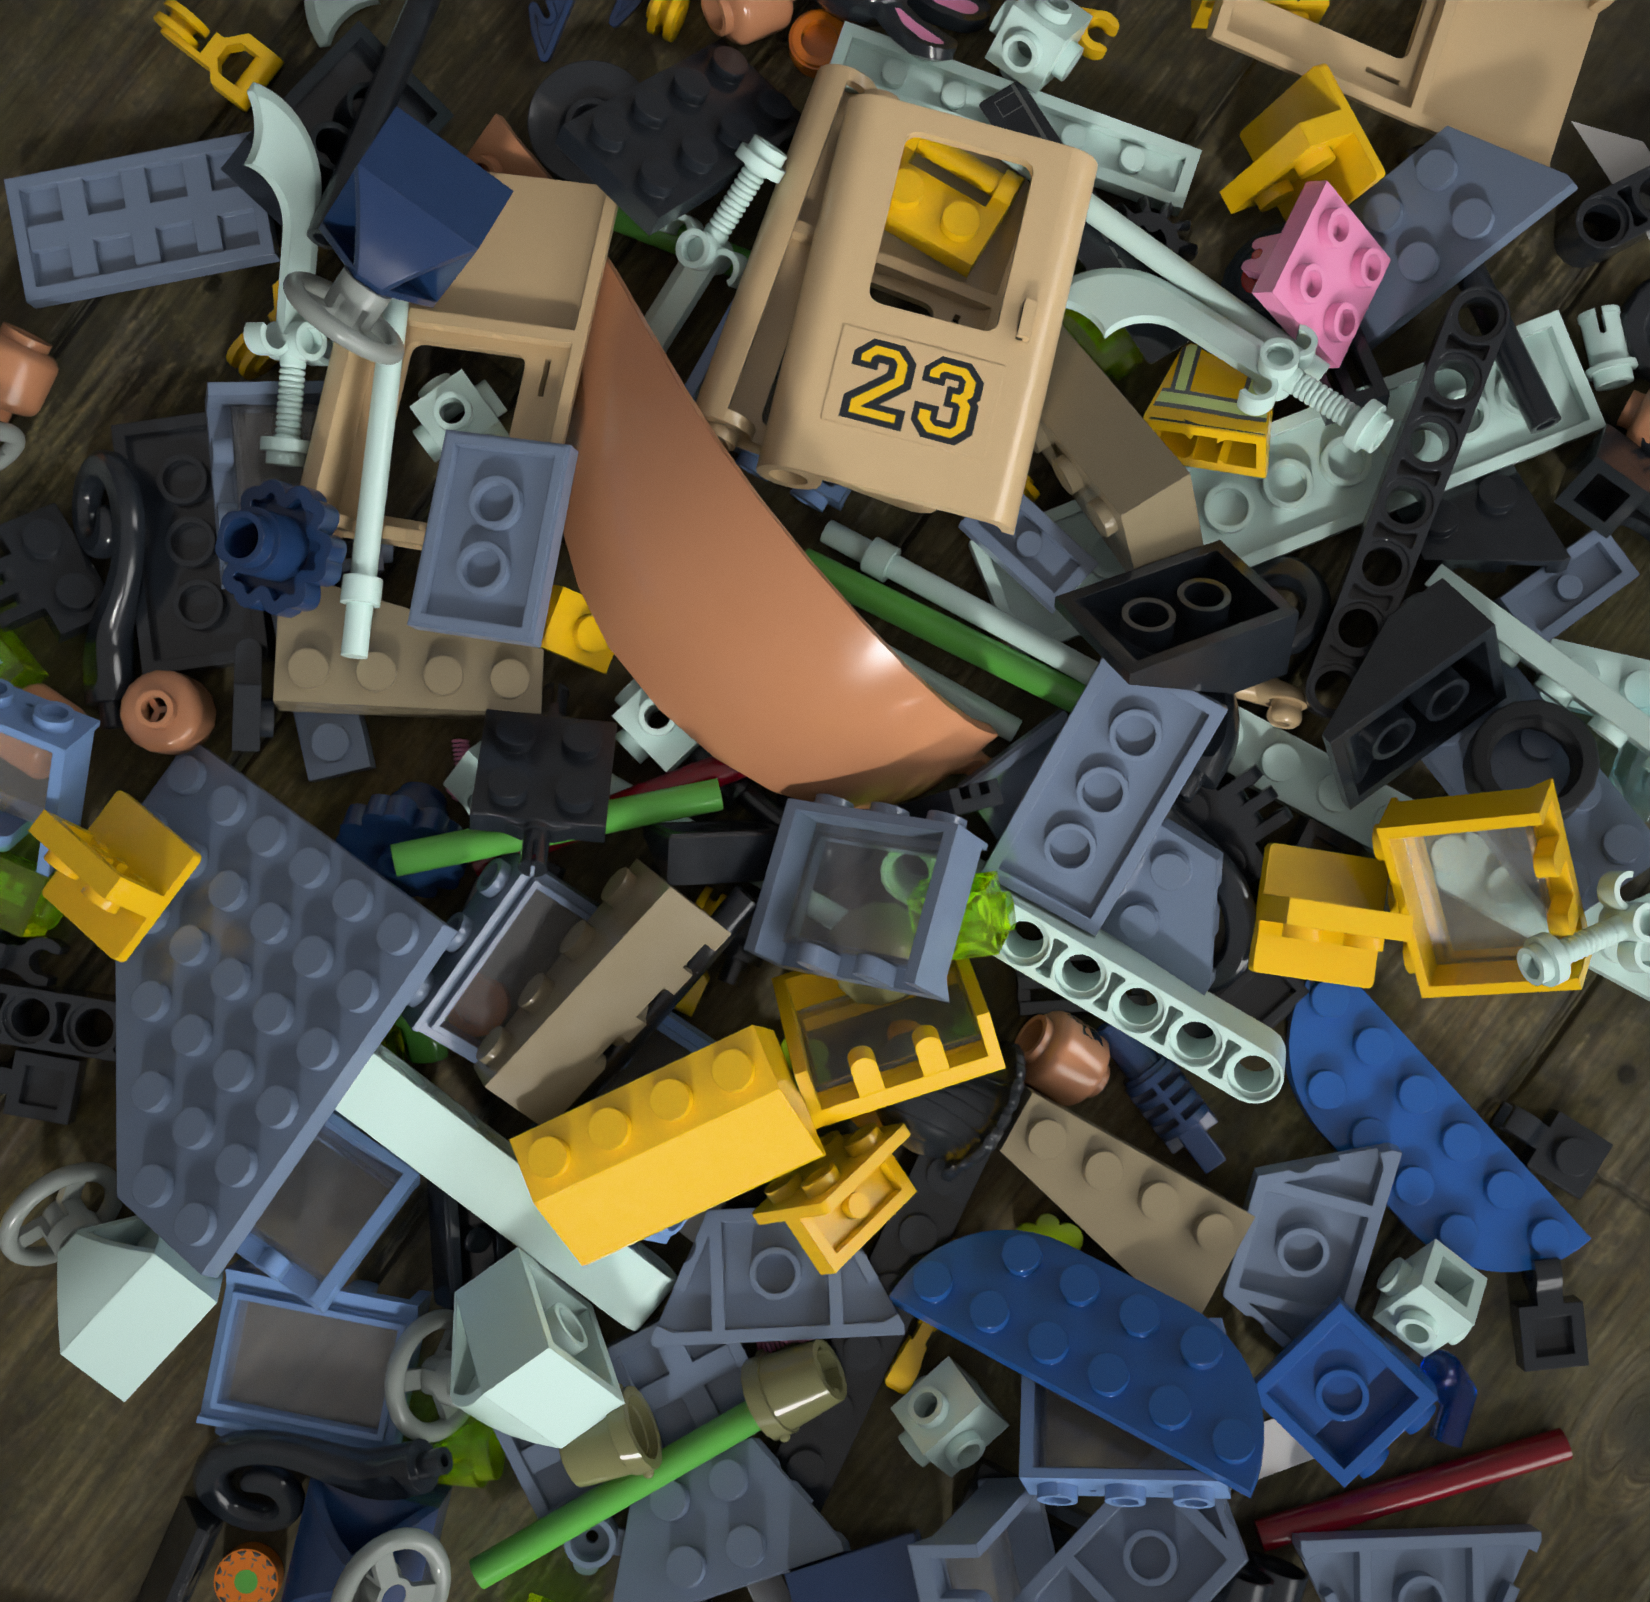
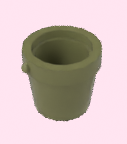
(792, 1386)
(617, 1445)

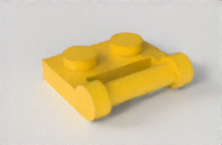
(940, 217)

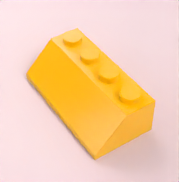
(668, 1145)

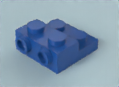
(1345, 1393)

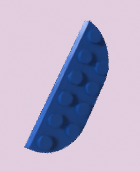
(1455, 1176)
(1097, 1343)

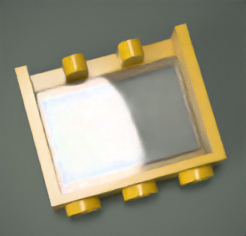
(1480, 883)
(874, 1056)

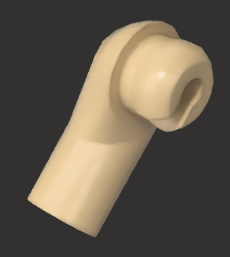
(1282, 698)

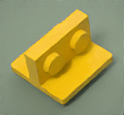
(1304, 139)
(115, 873)
(1322, 916)
(841, 1196)

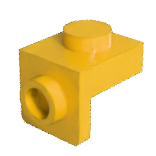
(573, 631)

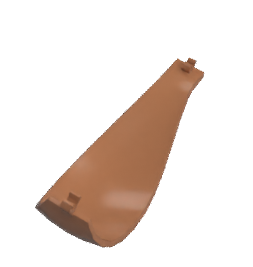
(714, 592)

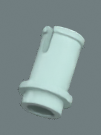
(1606, 351)

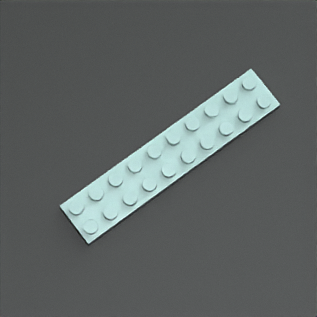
(1325, 488)

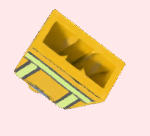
(1200, 416)

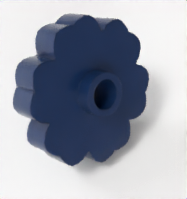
(280, 548)
(405, 815)

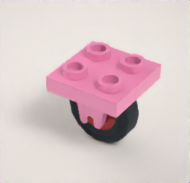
(1311, 271)

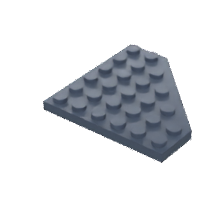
(250, 1006)

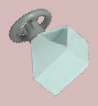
(118, 1283)
(512, 1355)

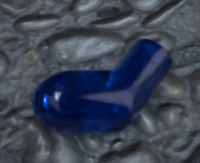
(1455, 1393)

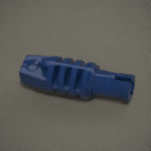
(1164, 1098)

